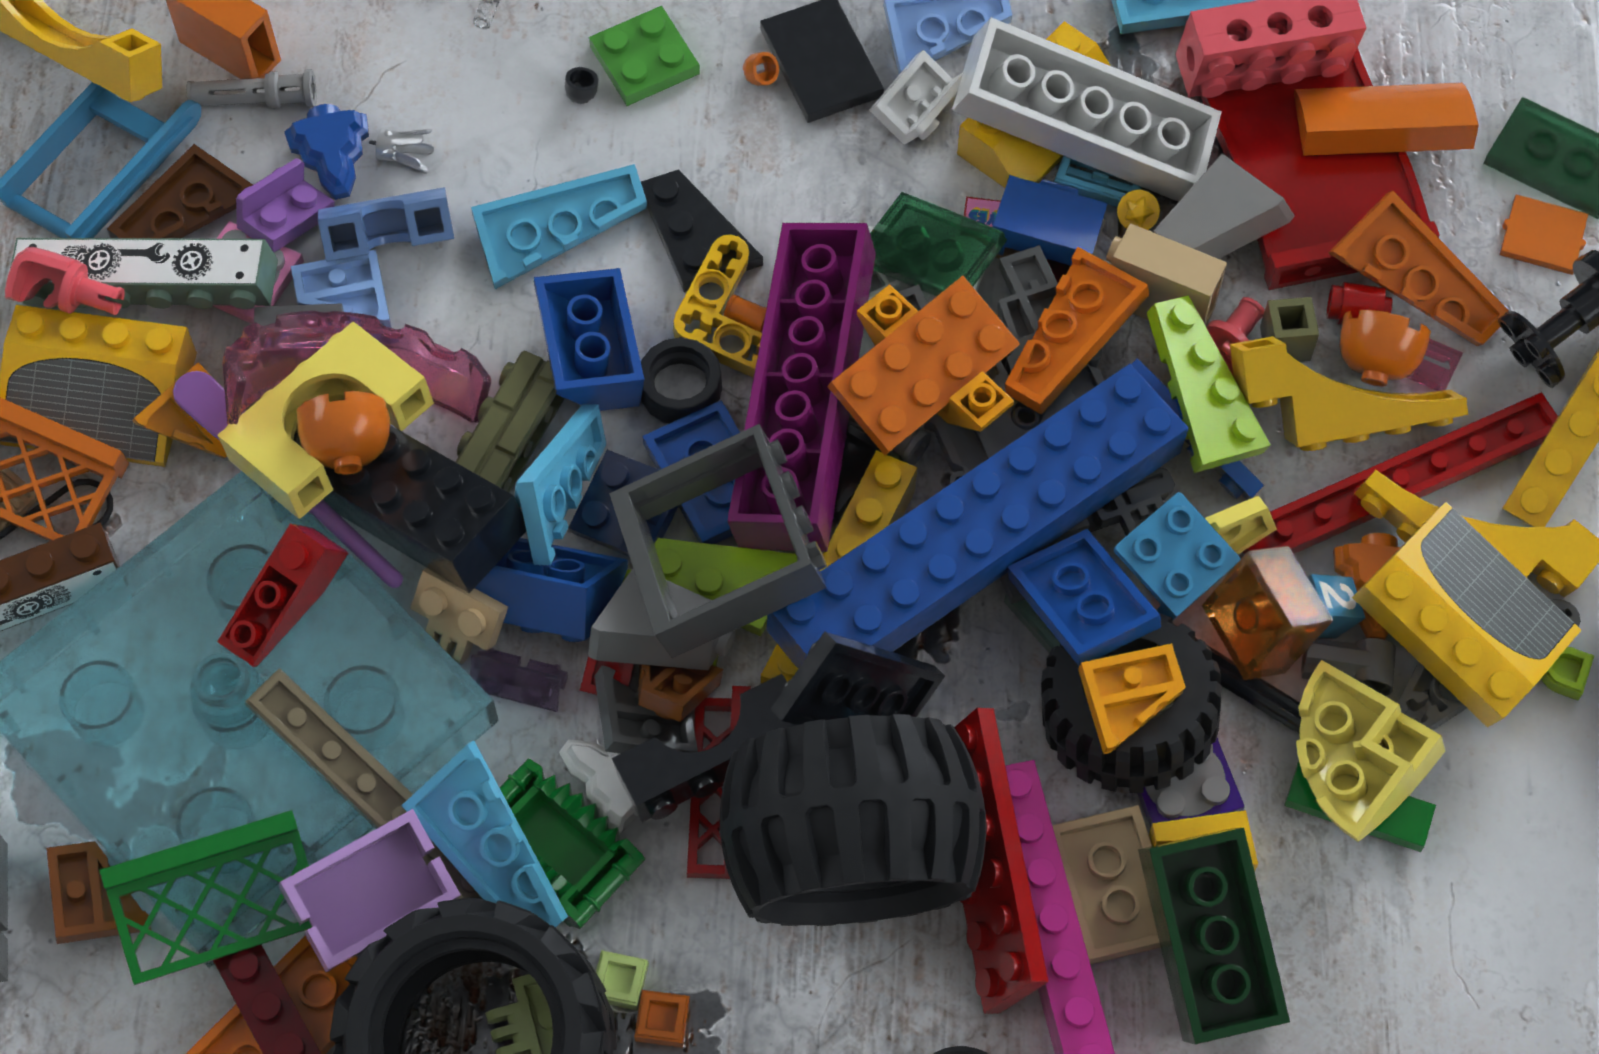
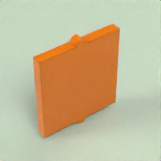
(1543, 234)

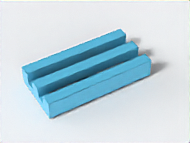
(1094, 184)

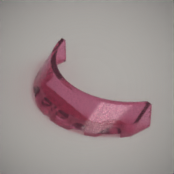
(273, 351)

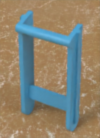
(95, 100)

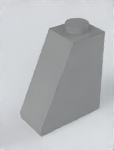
(1225, 211)
(626, 634)

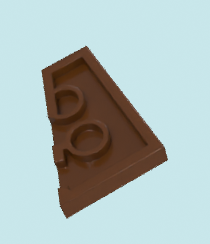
(182, 199)

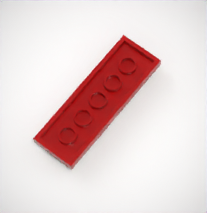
(1001, 910)

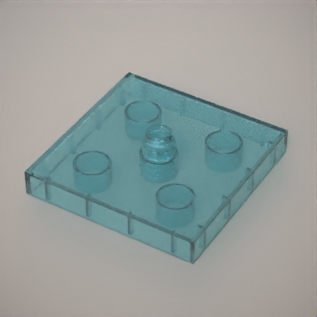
(147, 720)

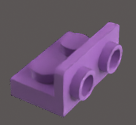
(280, 206)

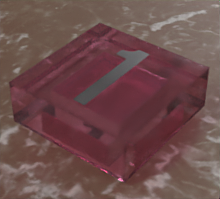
(1437, 366)

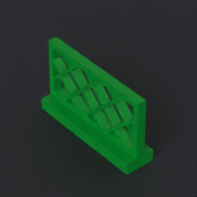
(188, 860)

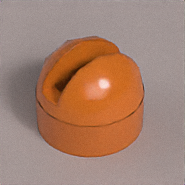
(761, 77)

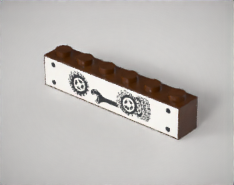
(53, 574)

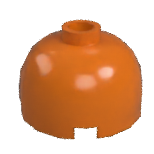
(1382, 346)
(345, 431)

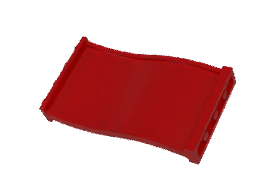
(1323, 191)

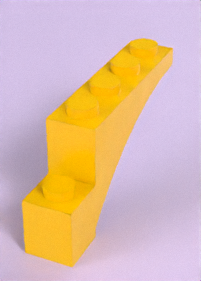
(1327, 410)
(1560, 454)
(1556, 555)

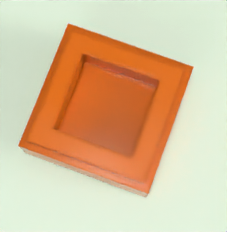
(662, 1018)

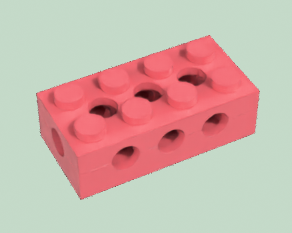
(1267, 43)

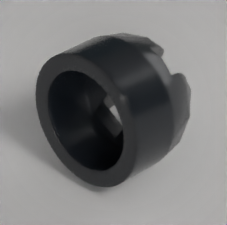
(581, 84)

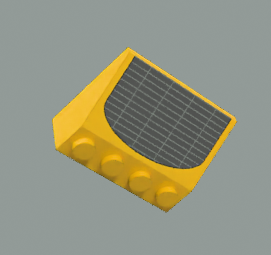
(94, 374)
(1467, 615)

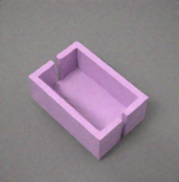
(367, 888)

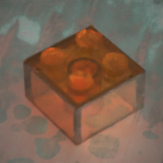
(1266, 612)

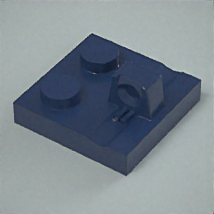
(596, 515)

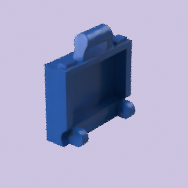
(1048, 217)

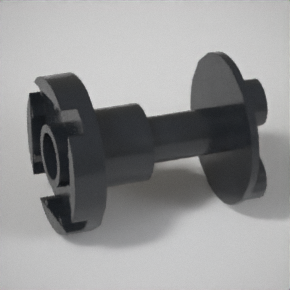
(1578, 312)

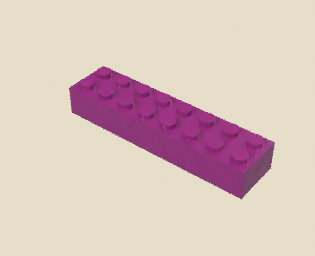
(805, 343)

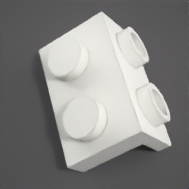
(916, 99)

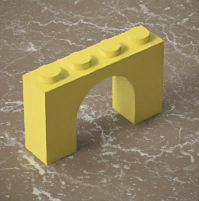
(265, 432)

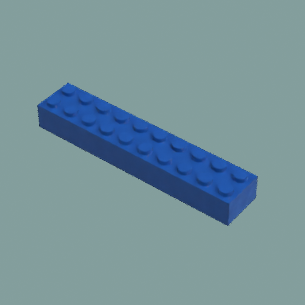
(988, 519)

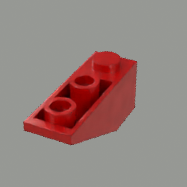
(282, 592)

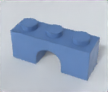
(360, 226)

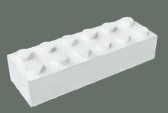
(1086, 110)

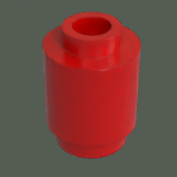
(1354, 298)

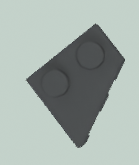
(629, 724)

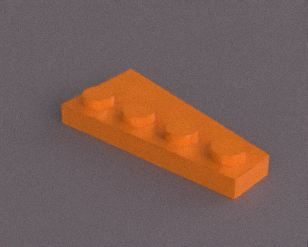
(1415, 265)
(1081, 319)

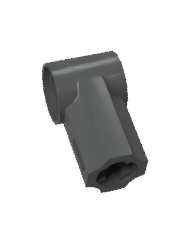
(1367, 661)

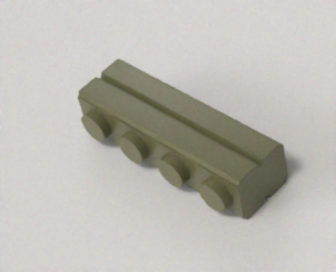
(511, 422)

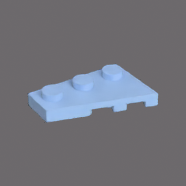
(938, 25)

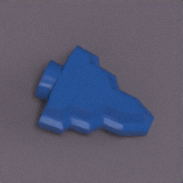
(330, 145)

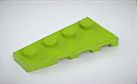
(1209, 398)

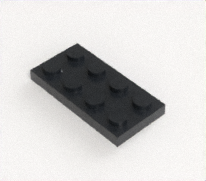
(855, 679)

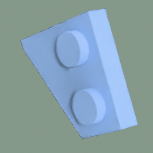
(347, 281)

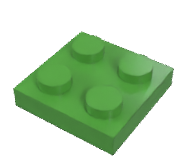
(644, 55)

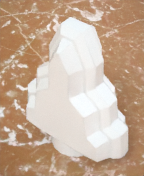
(595, 769)

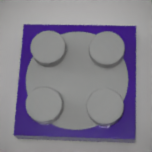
(1202, 793)

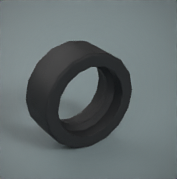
(676, 352)

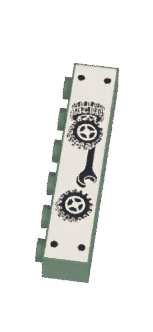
(170, 269)

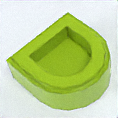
(1569, 673)

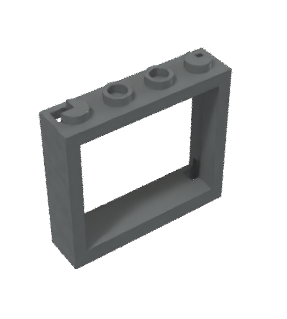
(691, 479)

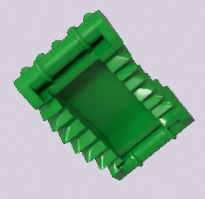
(570, 842)

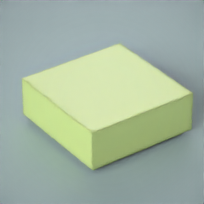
(622, 978)

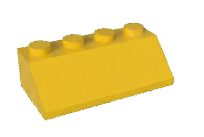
(1003, 154)

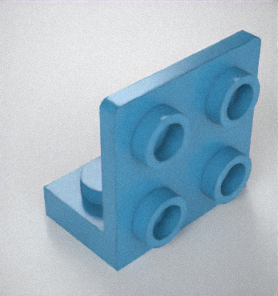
(1176, 555)

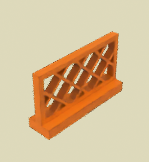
(68, 446)

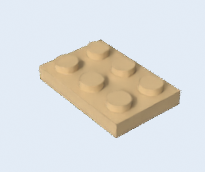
(1109, 882)

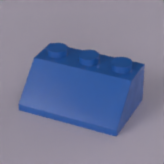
(590, 338)
(557, 596)

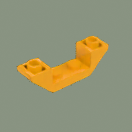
(975, 403)

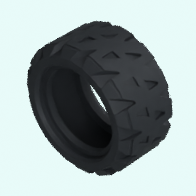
(463, 932)

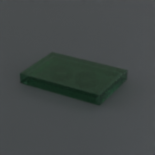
(1549, 155)
(932, 245)

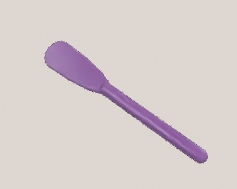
(205, 402)

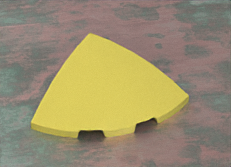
(1360, 750)

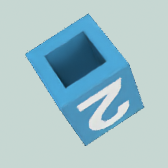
(1337, 596)

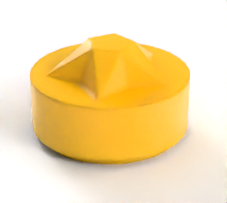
(1138, 208)

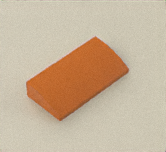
(1386, 119)

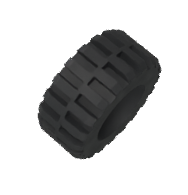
(1162, 746)

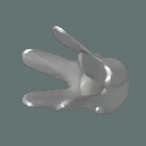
(393, 145)

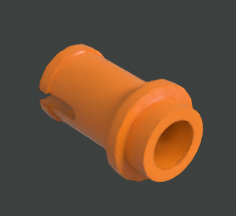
(745, 312)

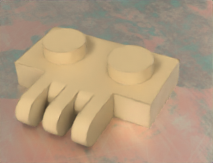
(458, 615)

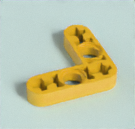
(711, 312)

